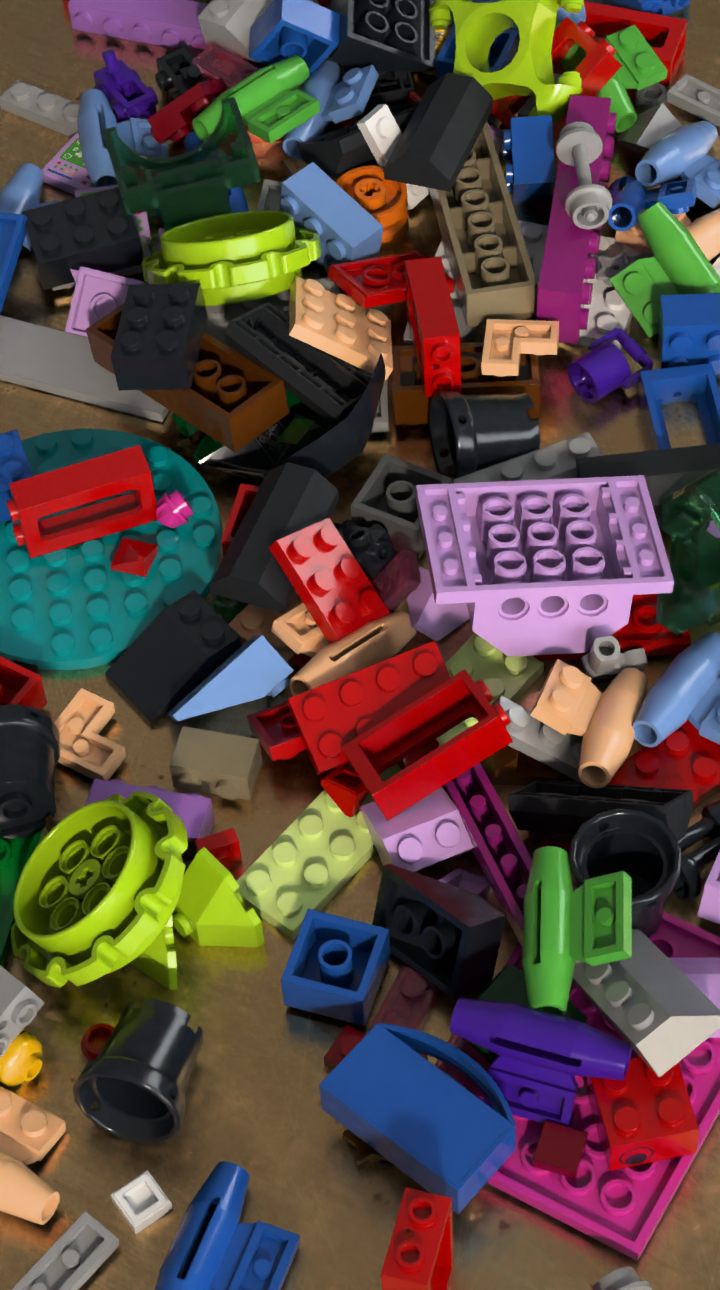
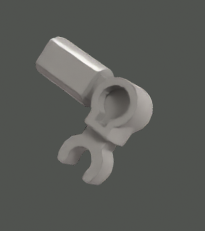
(606, 660)

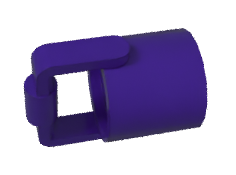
(606, 367)

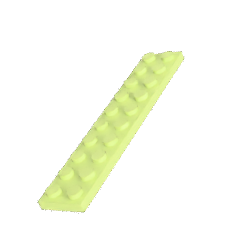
(327, 847)

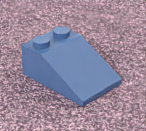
(243, 677)

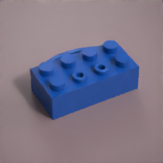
(420, 1113)

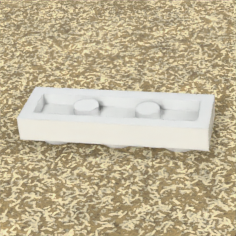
(382, 137)

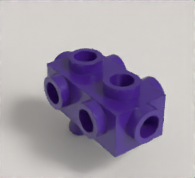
(124, 89)

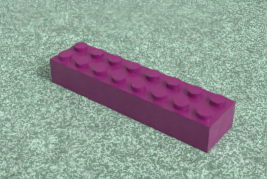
(569, 249)

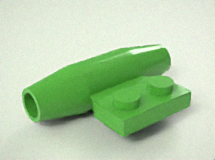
(638, 70)
(266, 101)
(674, 270)
(570, 926)

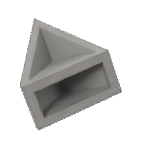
(649, 128)

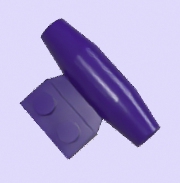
(539, 1055)

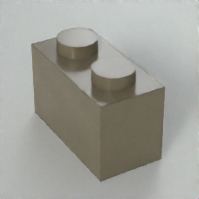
(216, 763)

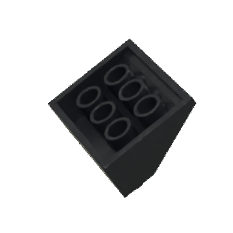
(385, 35)

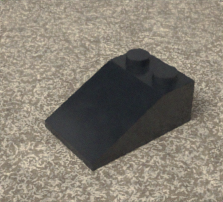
(172, 656)
(440, 930)

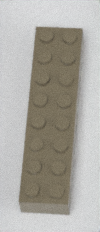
(485, 240)

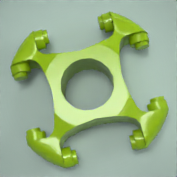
(531, 68)

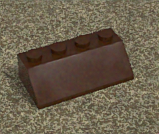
(413, 407)

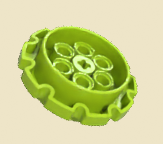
(234, 255)
(98, 889)

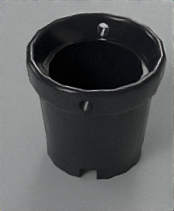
(480, 430)
(26, 770)
(631, 844)
(141, 1074)

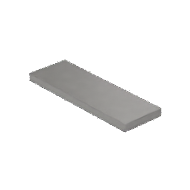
(65, 366)

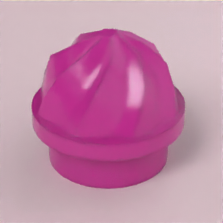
(173, 509)

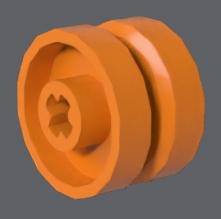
(381, 199)

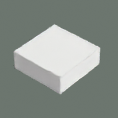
(141, 1202)

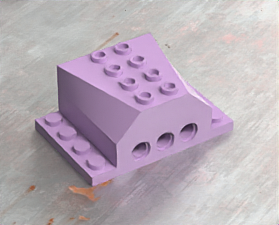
(543, 558)

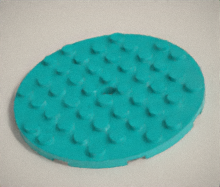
(68, 603)

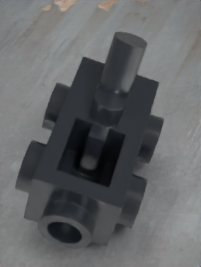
(177, 73)
(368, 545)

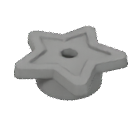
(611, 266)

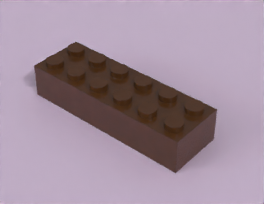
(228, 395)

